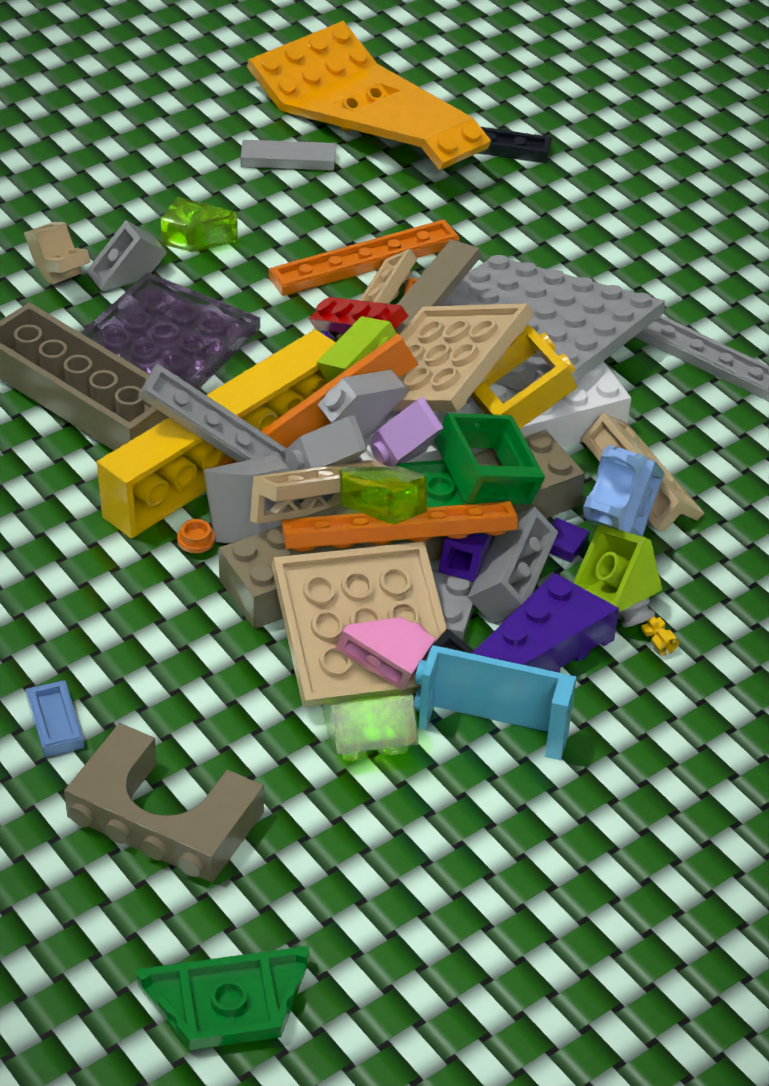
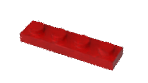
(341, 313)

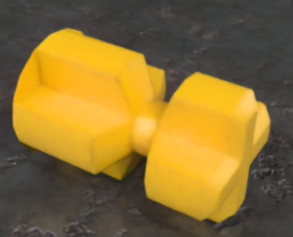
(660, 637)

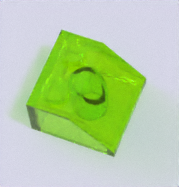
(371, 725)

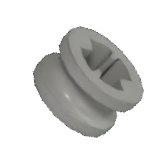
(637, 613)

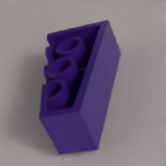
(553, 627)

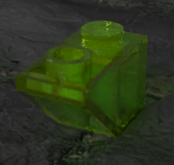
(197, 226)

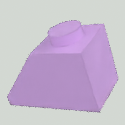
(406, 434)

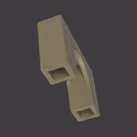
(194, 841)

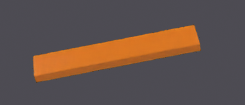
(359, 257)
(309, 417)

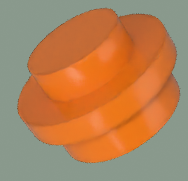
(196, 536)

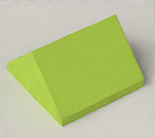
(619, 568)

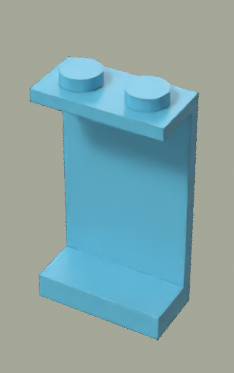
(496, 692)

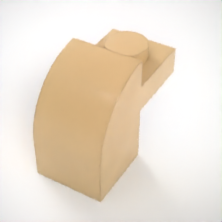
(55, 253)

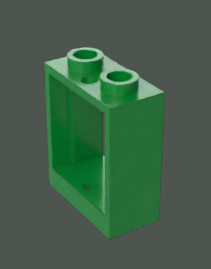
(514, 481)

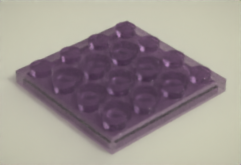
(173, 328)

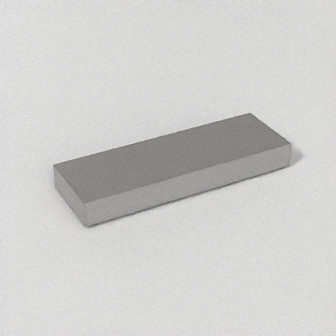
(288, 155)

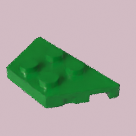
(227, 996)

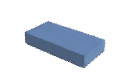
(54, 718)

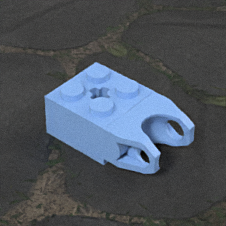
(623, 491)

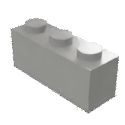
(513, 566)

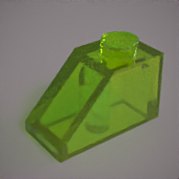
(384, 492)

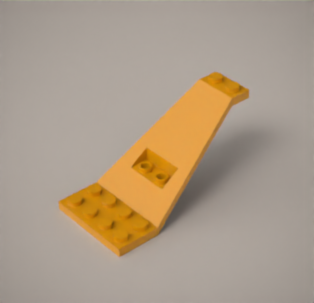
(333, 71)

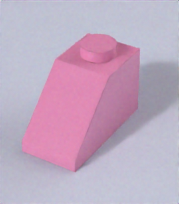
(387, 648)

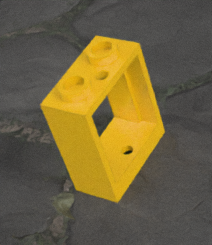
(538, 395)

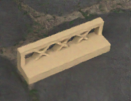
(298, 484)
(671, 497)

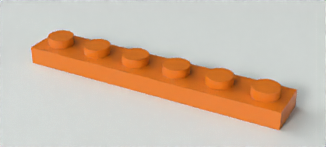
(448, 521)

